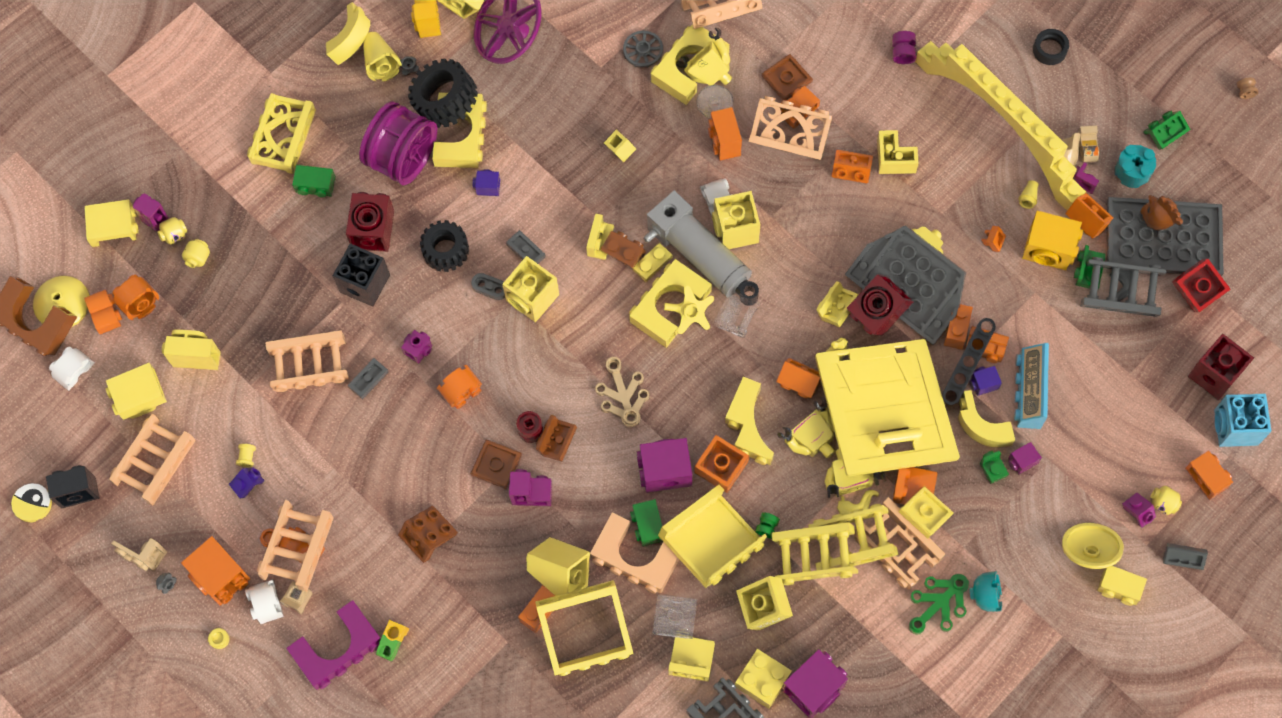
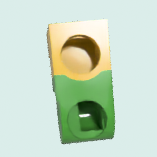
(391, 640)

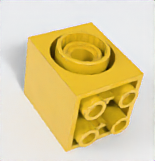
(1053, 240)

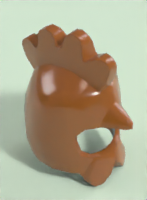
(1162, 213)

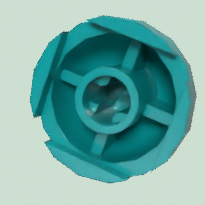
(987, 592)

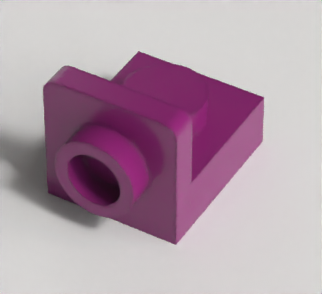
(1086, 181)

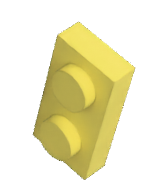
(652, 262)

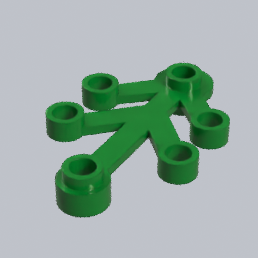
(940, 600)

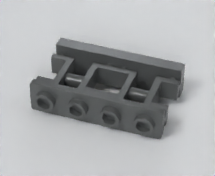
(745, 712)

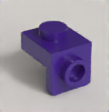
(245, 481)

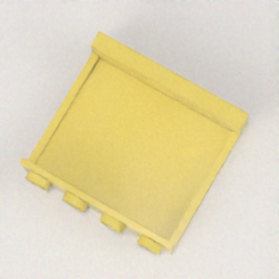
(711, 538)

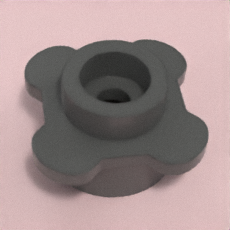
(409, 61)
(165, 582)

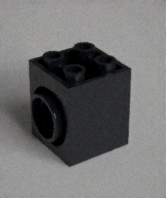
(361, 275)

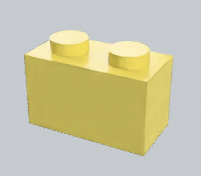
(1121, 585)

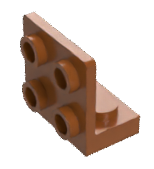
(426, 532)

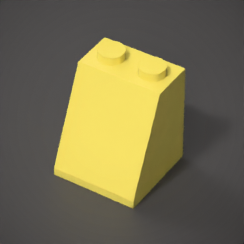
(559, 566)

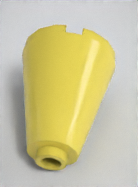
(379, 58)

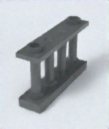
(1111, 302)

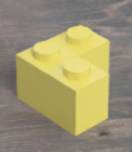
(893, 158)

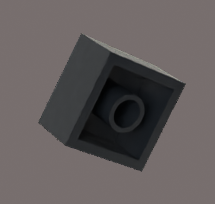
(72, 486)

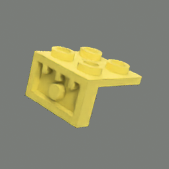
(692, 658)

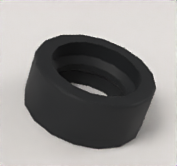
(1051, 59)

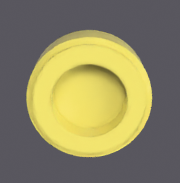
(218, 638)

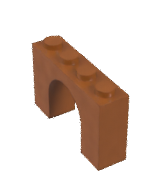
(46, 337)

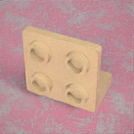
(150, 555)

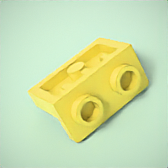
(598, 235)

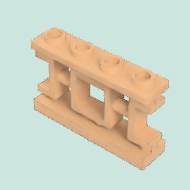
(912, 537)

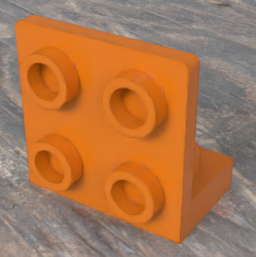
(910, 481)

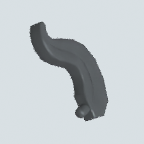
(1124, 278)

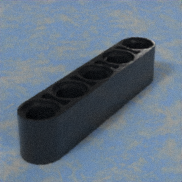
(975, 354)

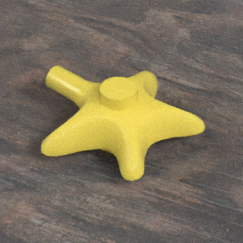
(690, 310)

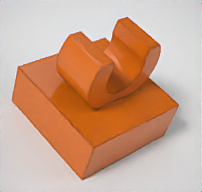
(995, 238)

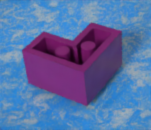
(528, 490)

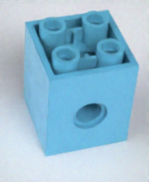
(1242, 420)

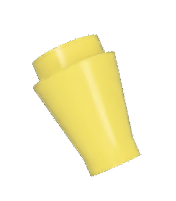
(1028, 197)

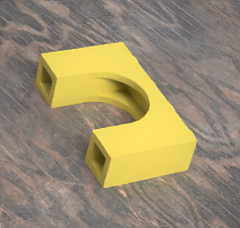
(666, 73)
(466, 152)
(675, 278)

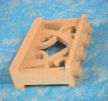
(807, 147)

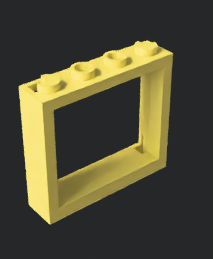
(577, 597)

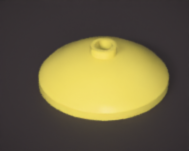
(71, 297)
(1092, 545)

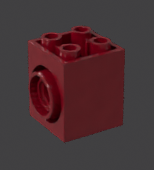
(370, 221)
(867, 306)
(1220, 366)

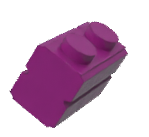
(149, 211)

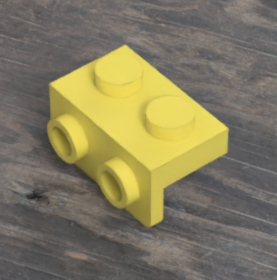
(834, 305)

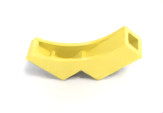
(742, 417)

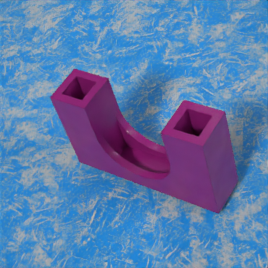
(320, 670)

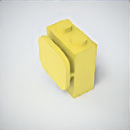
(191, 350)
(135, 392)

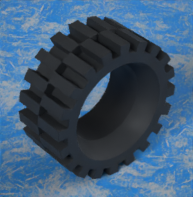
(451, 106)

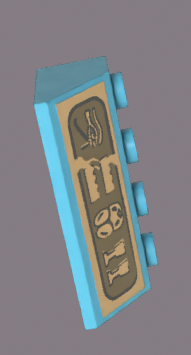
(1032, 386)

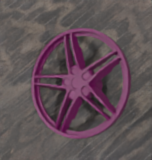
(509, 25)

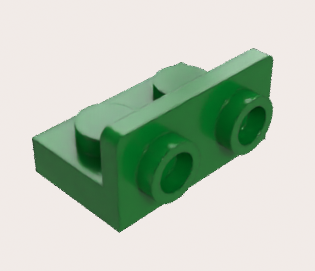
(1167, 129)
(1083, 273)

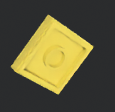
(926, 512)

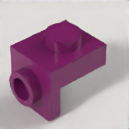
(1140, 509)

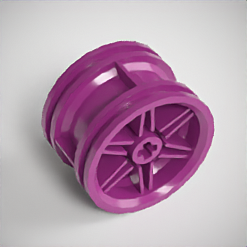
(398, 143)

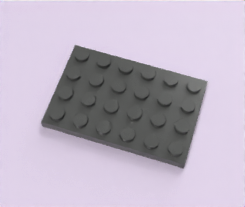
(1174, 248)

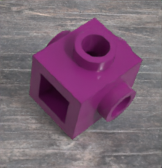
(417, 346)

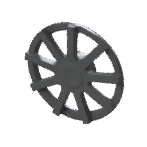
(642, 49)

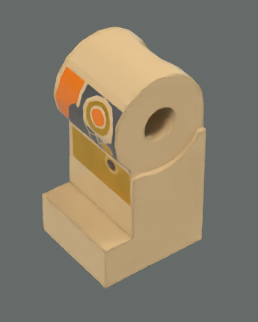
(1088, 144)

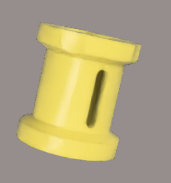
(245, 455)

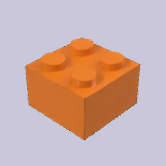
(725, 134)
(721, 463)

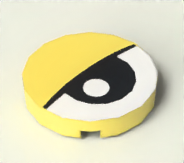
(31, 502)

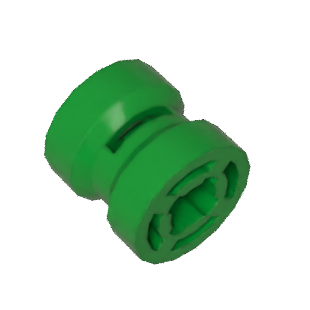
(767, 524)

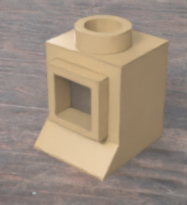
(296, 598)

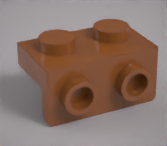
(622, 249)
(555, 438)

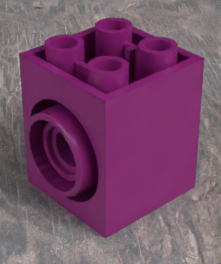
(664, 465)
(815, 684)

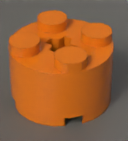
(135, 297)
(460, 386)

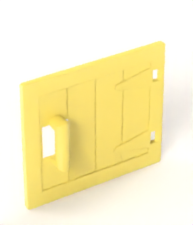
(884, 393)

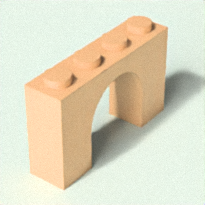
(606, 553)

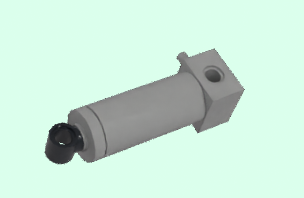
(674, 224)

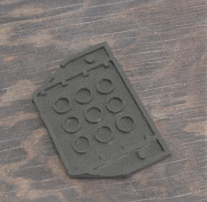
(920, 273)

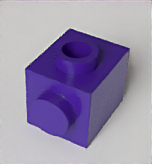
(487, 183)
(985, 380)

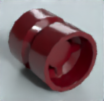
(529, 426)

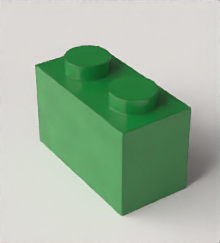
(313, 181)
(648, 522)

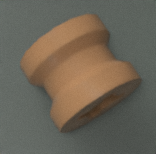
(1247, 88)

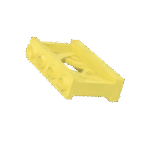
(266, 124)

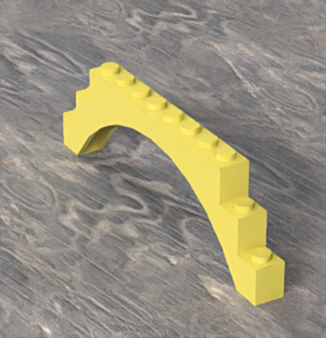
(1040, 139)

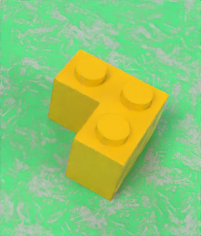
(426, 18)

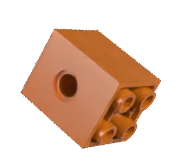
(215, 571)

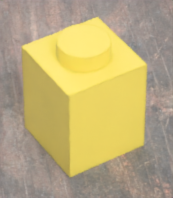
(620, 145)

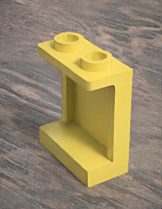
(110, 221)

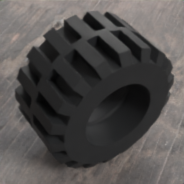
(448, 259)

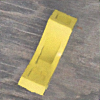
(351, 36)
(980, 430)

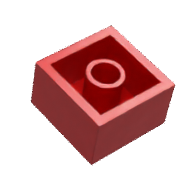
(1201, 285)

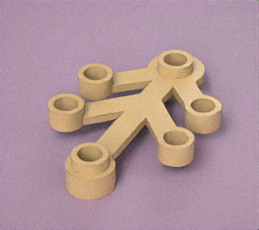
(623, 395)

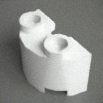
(714, 190)
(70, 367)
(264, 602)

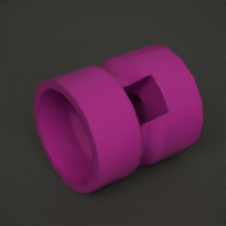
(904, 47)

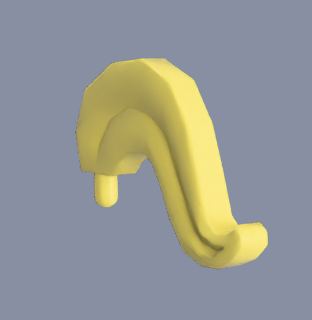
(845, 507)

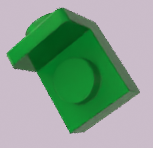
(993, 466)

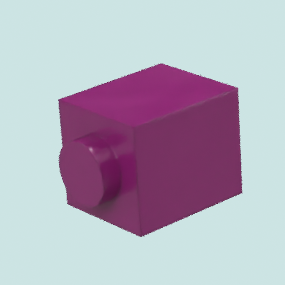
(1024, 458)

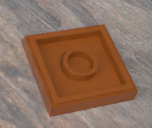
(786, 77)
(495, 464)

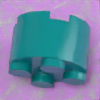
(1135, 166)

